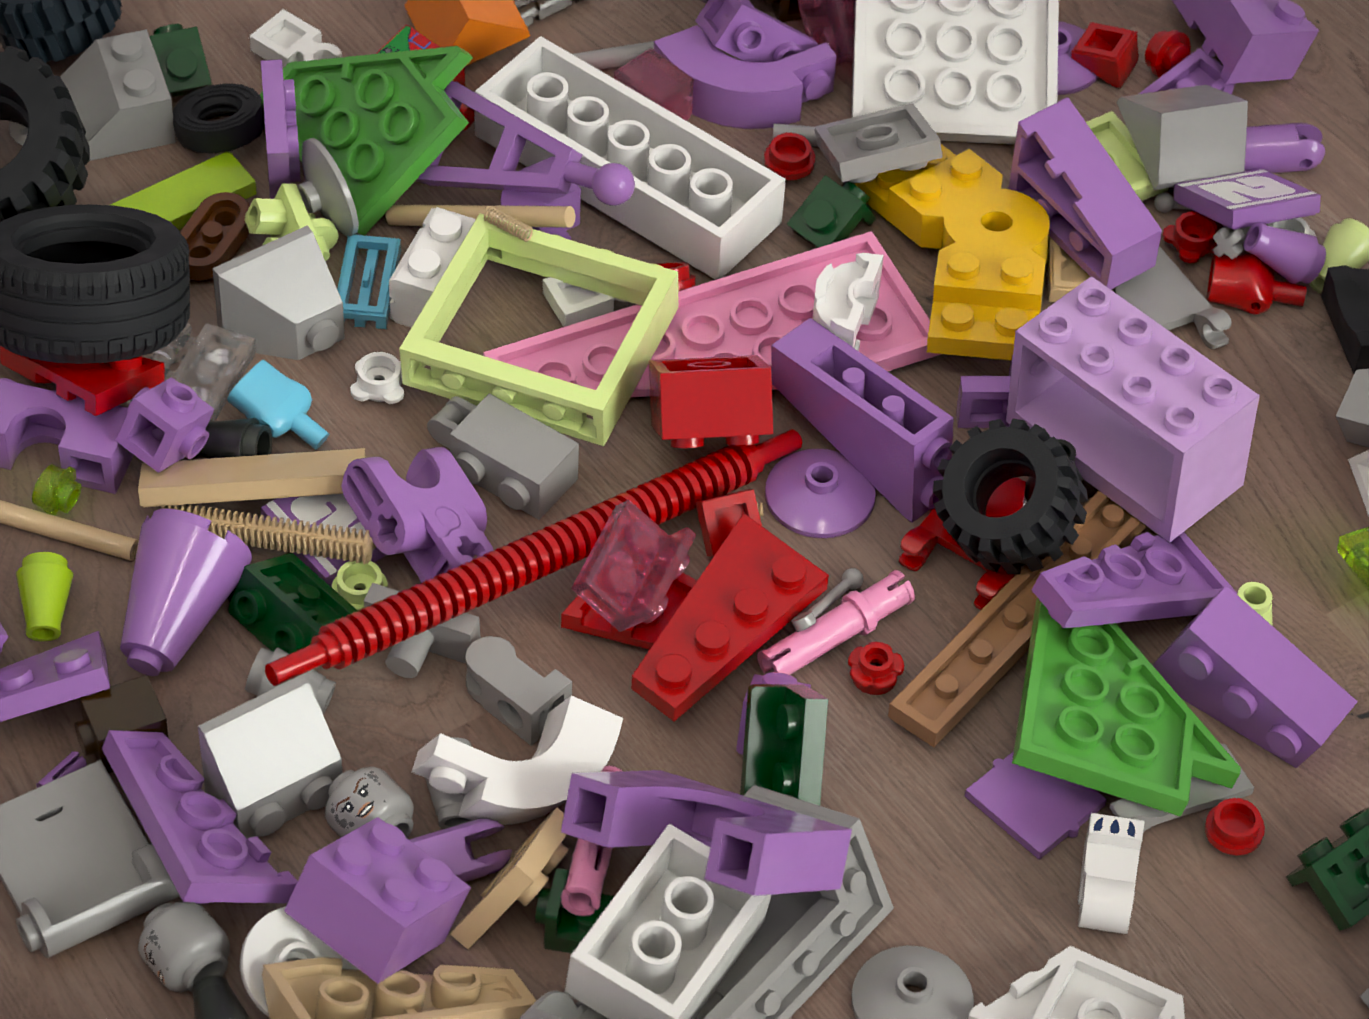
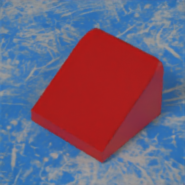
(1107, 52)

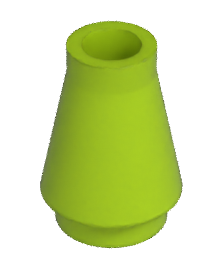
(44, 591)

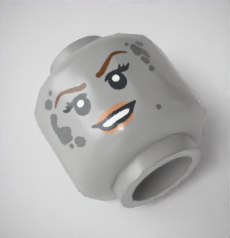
(365, 795)
(183, 945)

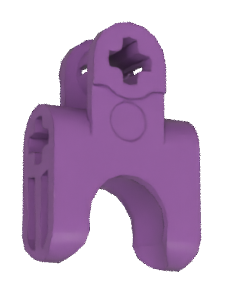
(428, 517)

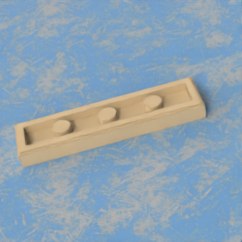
(246, 478)

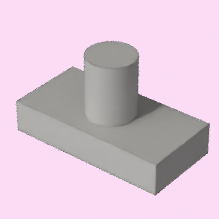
(445, 639)

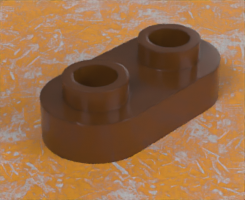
(215, 233)

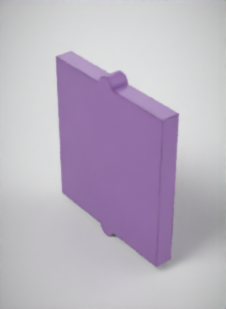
(1033, 805)

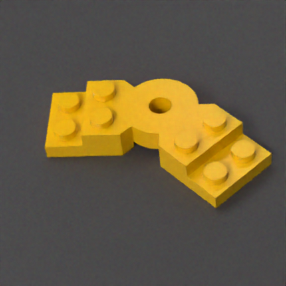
(991, 251)

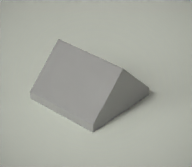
(1187, 133)

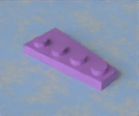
(1131, 583)
(191, 828)

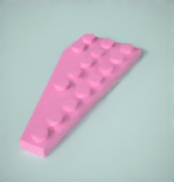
(736, 318)

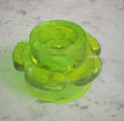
(56, 490)

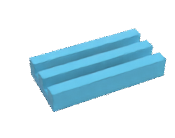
(362, 310)

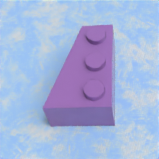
(1251, 36)

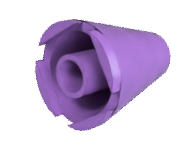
(177, 587)

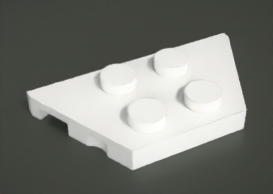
(1082, 988)

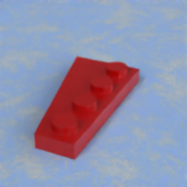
(729, 613)

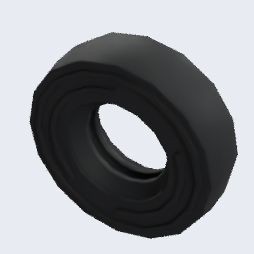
(223, 135)

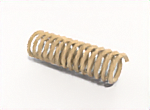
(510, 219)

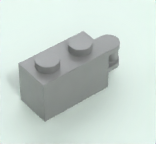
(508, 452)

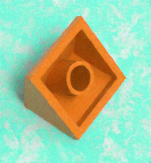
(473, 25)

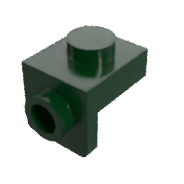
(181, 58)
(831, 213)

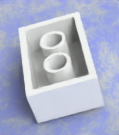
(664, 937)

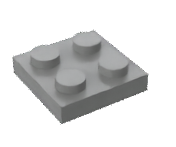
(878, 143)

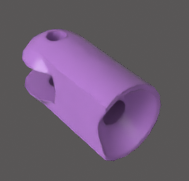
(1283, 147)
(454, 848)

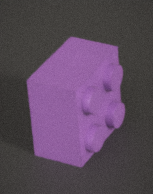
(377, 899)

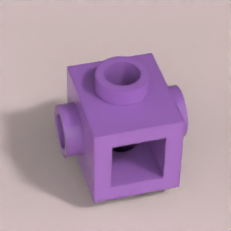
(165, 424)

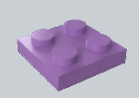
(280, 126)

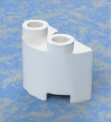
(848, 296)

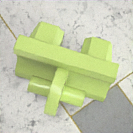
(287, 214)

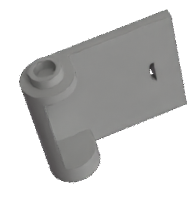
(77, 861)

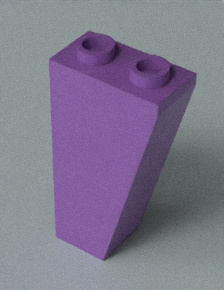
(865, 414)

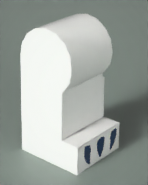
(1109, 872)

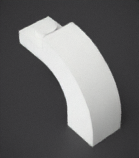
(573, 740)

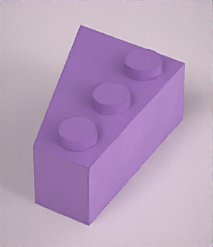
(1085, 195)
(1253, 680)

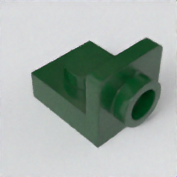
(563, 929)

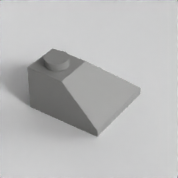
(281, 297)

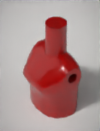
(1249, 285)

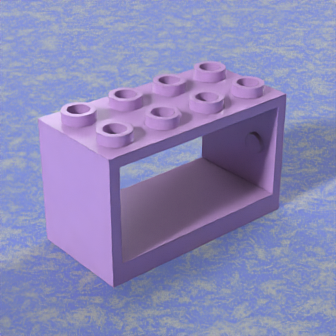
(1138, 404)

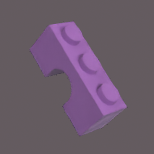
(84, 440)

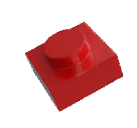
(722, 513)

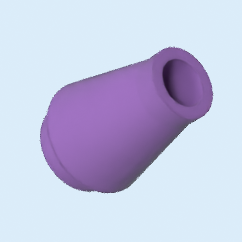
(1287, 252)

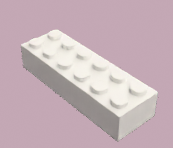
(689, 186)

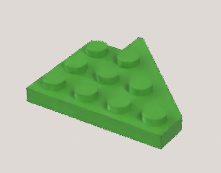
(379, 118)
(1110, 719)

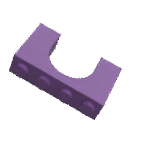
(750, 841)

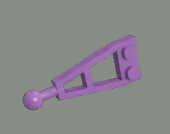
(611, 183)

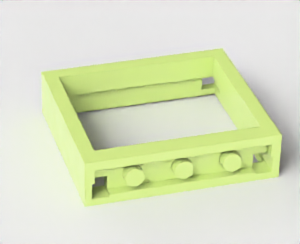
(543, 397)

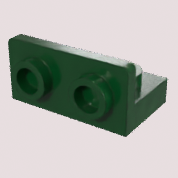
(285, 603)
(785, 740)
(1339, 871)

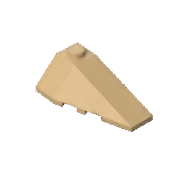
(326, 991)

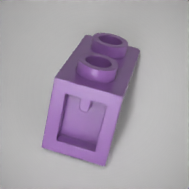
(749, 32)

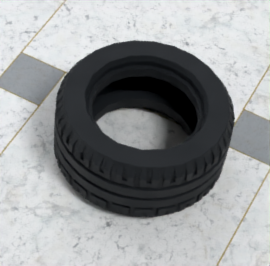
(91, 283)

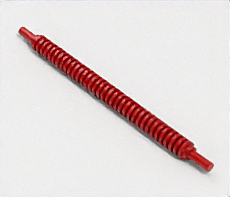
(524, 560)

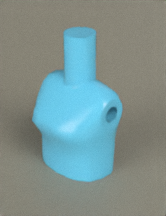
(277, 403)

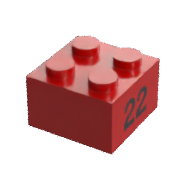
(711, 399)

